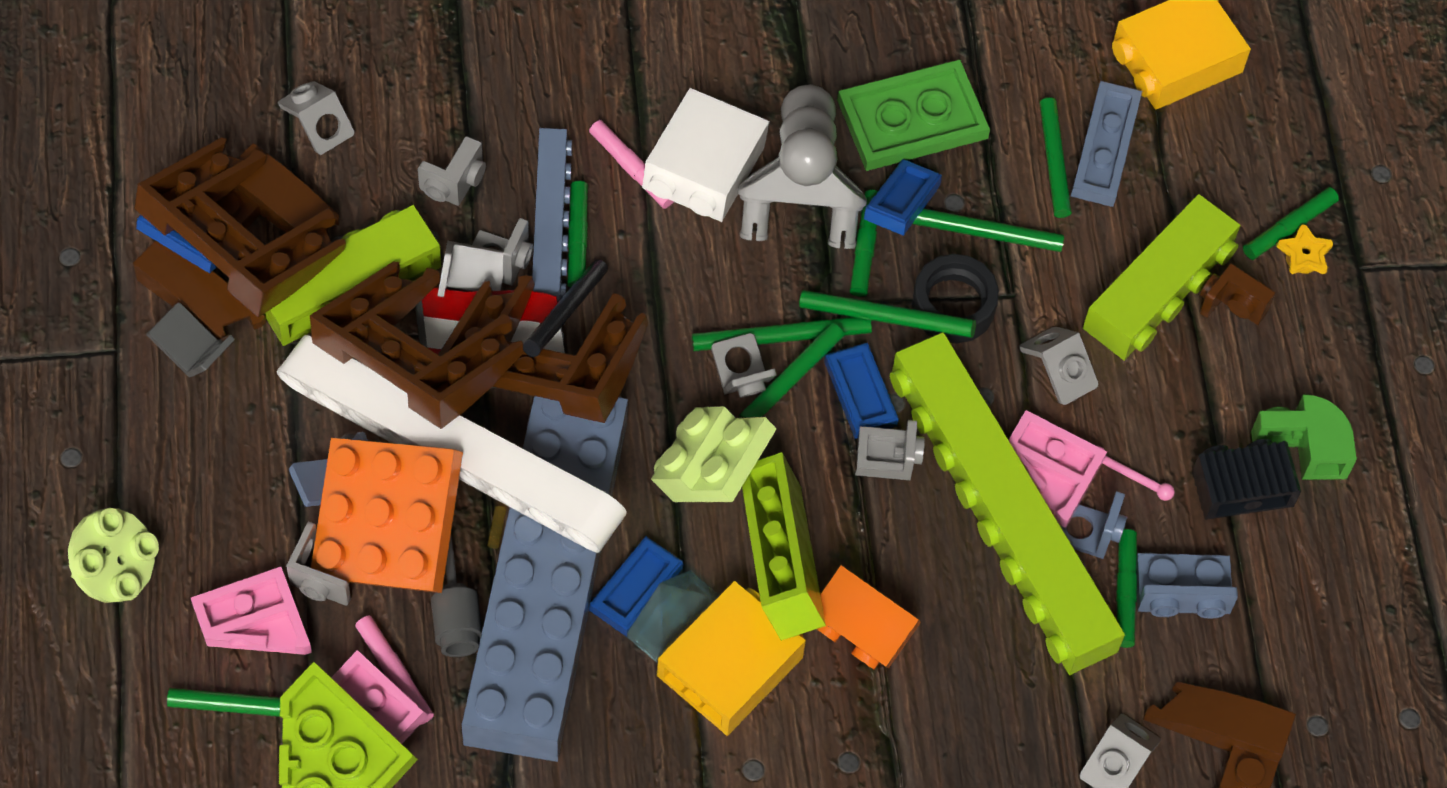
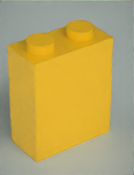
(1179, 49)
(729, 658)

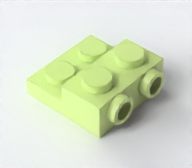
(711, 455)

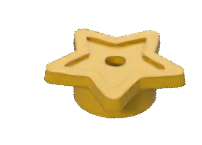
(1301, 262)

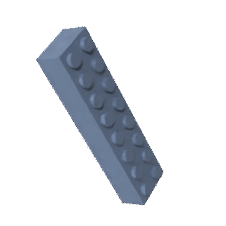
(540, 599)

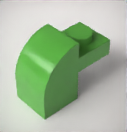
(1317, 430)

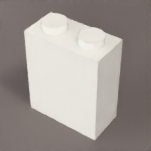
(705, 154)

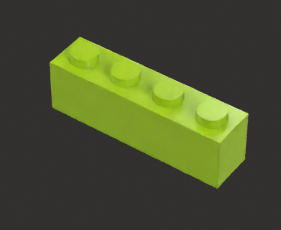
(396, 237)
(1162, 277)
(782, 548)

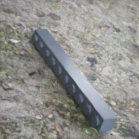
(550, 212)

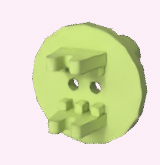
(101, 573)

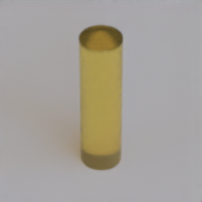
(496, 527)

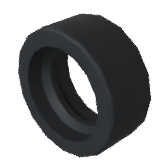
(962, 269)

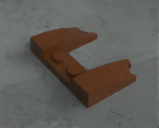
(267, 192)
(258, 274)
(582, 383)
(436, 387)
(1243, 726)

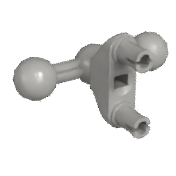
(804, 170)

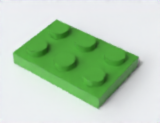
(913, 115)

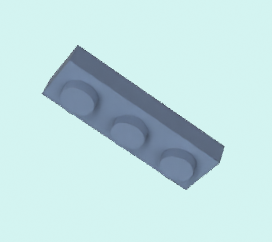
(1106, 144)

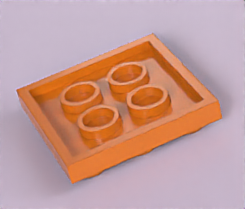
(387, 514)

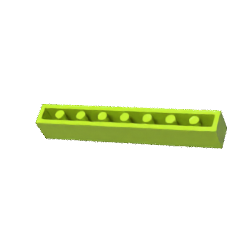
(1006, 504)

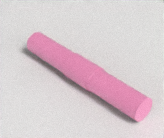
(625, 156)
(391, 663)

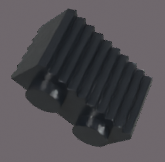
(1246, 479)

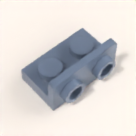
(1185, 585)

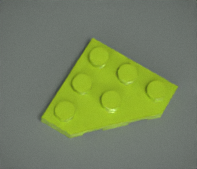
(334, 739)

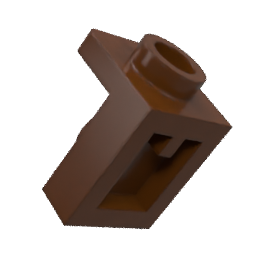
(1240, 292)

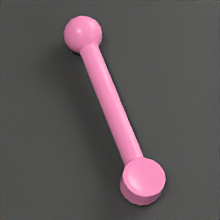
(1164, 491)

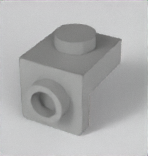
(454, 182)
(889, 452)

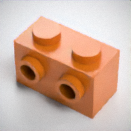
(865, 619)

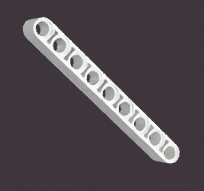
(487, 462)

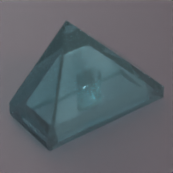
(670, 612)

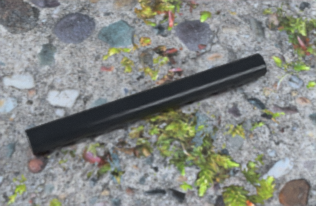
(565, 308)

